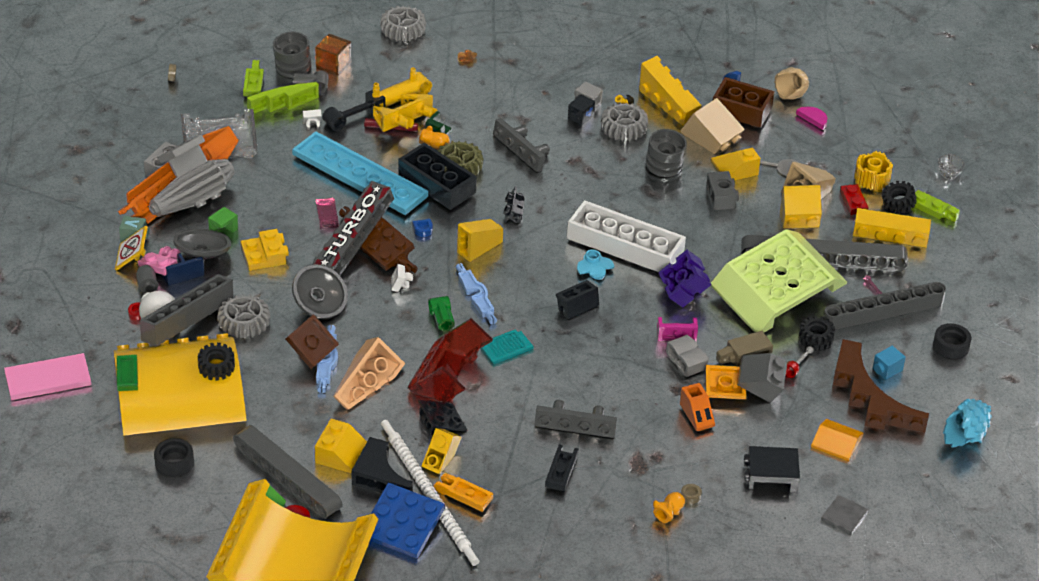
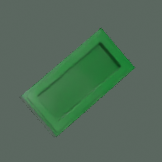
(127, 373)

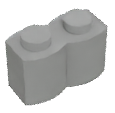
(686, 355)

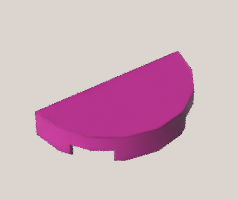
(814, 116)

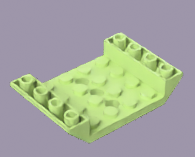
(760, 293)

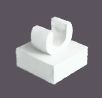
(312, 116)
(399, 278)

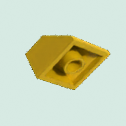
(739, 163)

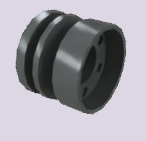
(292, 54)
(666, 152)

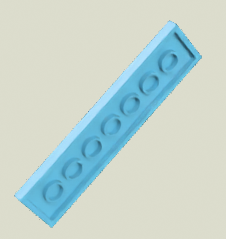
(358, 170)

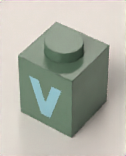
(130, 226)

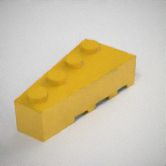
(666, 91)

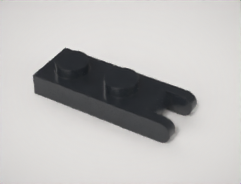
(561, 469)

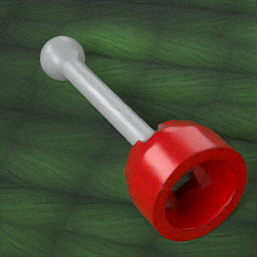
(793, 367)

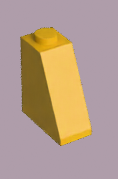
(478, 238)

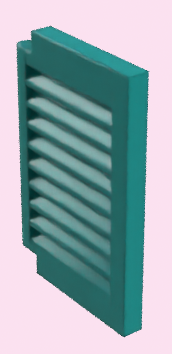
(507, 346)

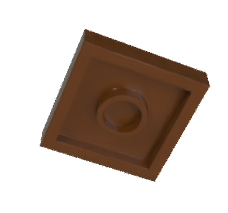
(312, 341)

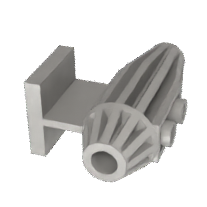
(194, 181)

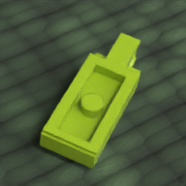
(253, 79)
(935, 207)

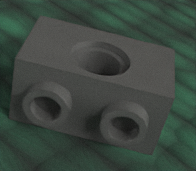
(722, 190)

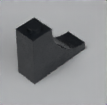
(373, 469)

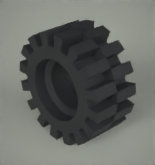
(902, 204)
(819, 325)
(216, 370)

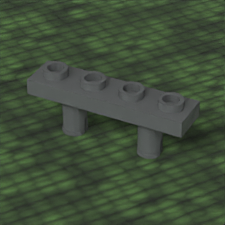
(515, 141)
(575, 421)

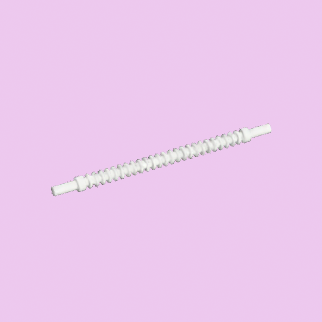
(429, 491)

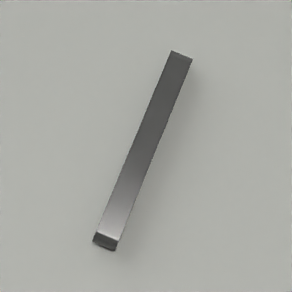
(847, 253)

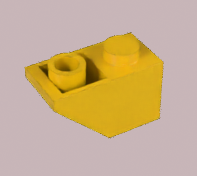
(441, 450)

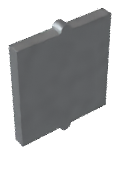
(844, 514)

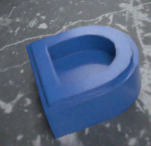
(422, 227)

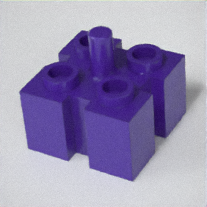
(685, 278)

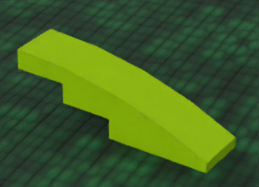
(288, 96)

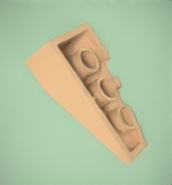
(369, 371)

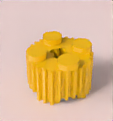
(873, 171)

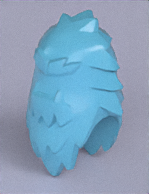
(967, 423)

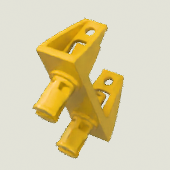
(406, 113)

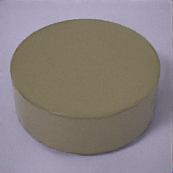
(172, 72)
(691, 493)

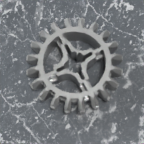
(403, 23)
(624, 122)
(243, 316)

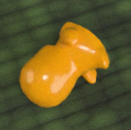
(433, 139)
(671, 506)

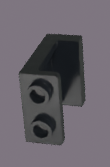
(772, 466)

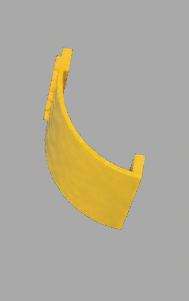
(174, 391)
(281, 545)

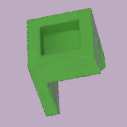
(222, 219)

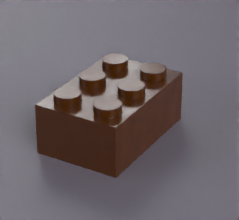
(745, 101)

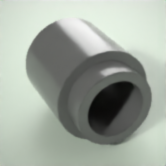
(146, 279)

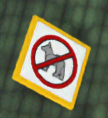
(131, 248)

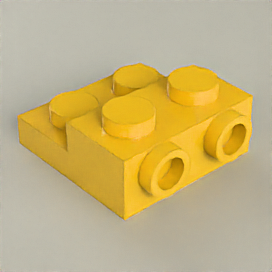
(265, 250)

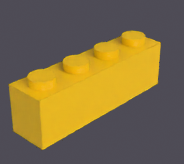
(892, 227)

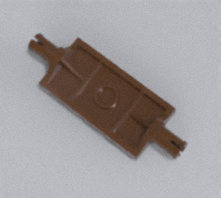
(387, 245)

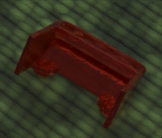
(445, 360)

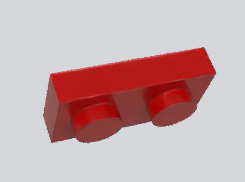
(853, 198)

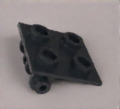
(441, 416)

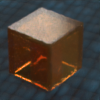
(333, 54)

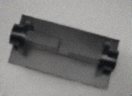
(514, 206)

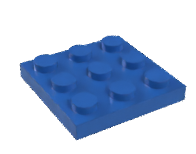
(405, 520)

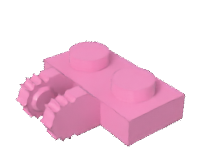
(160, 261)

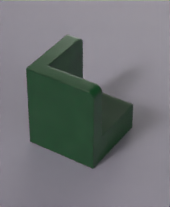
(434, 121)

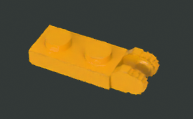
(464, 491)

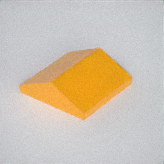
(722, 382)
(836, 439)

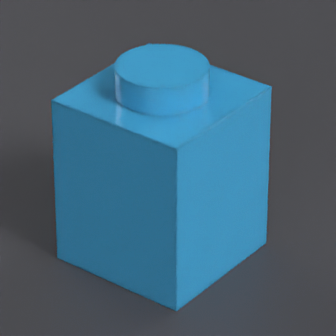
(889, 362)

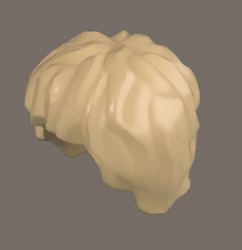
(791, 83)

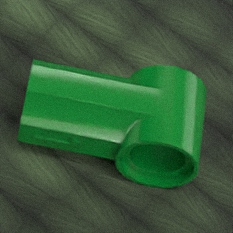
(441, 310)

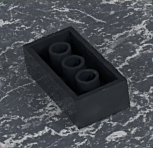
(427, 169)

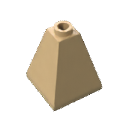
(804, 175)

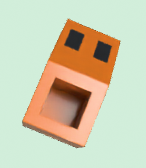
(697, 406)

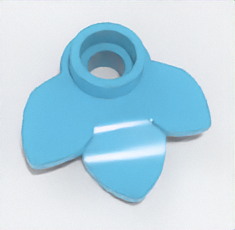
(594, 264)

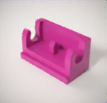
(672, 331)

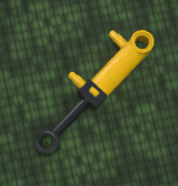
(381, 98)

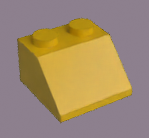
(801, 206)
(339, 446)

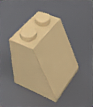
(713, 127)

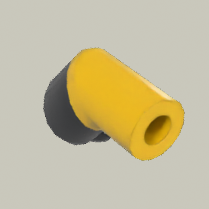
(619, 98)

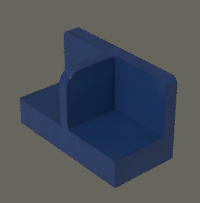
(184, 270)

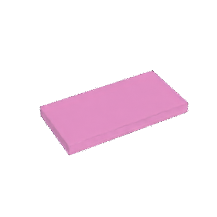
(47, 376)

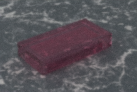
(327, 213)

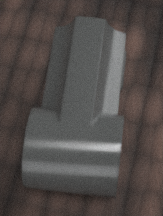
(320, 77)

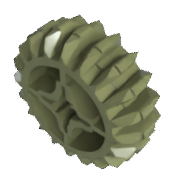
(465, 155)

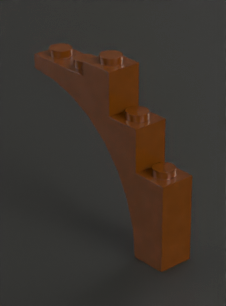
(865, 394)

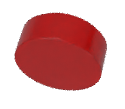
(133, 311)

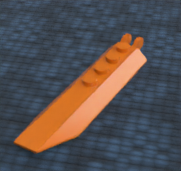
(217, 146)

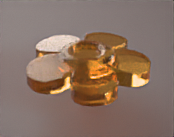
(467, 56)

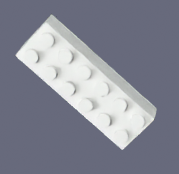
(624, 236)

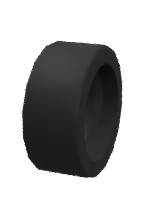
(954, 331)
(173, 445)

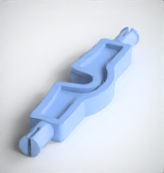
(480, 299)
(327, 365)

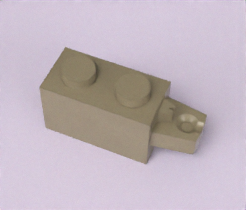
(746, 345)

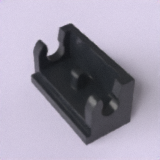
(578, 299)

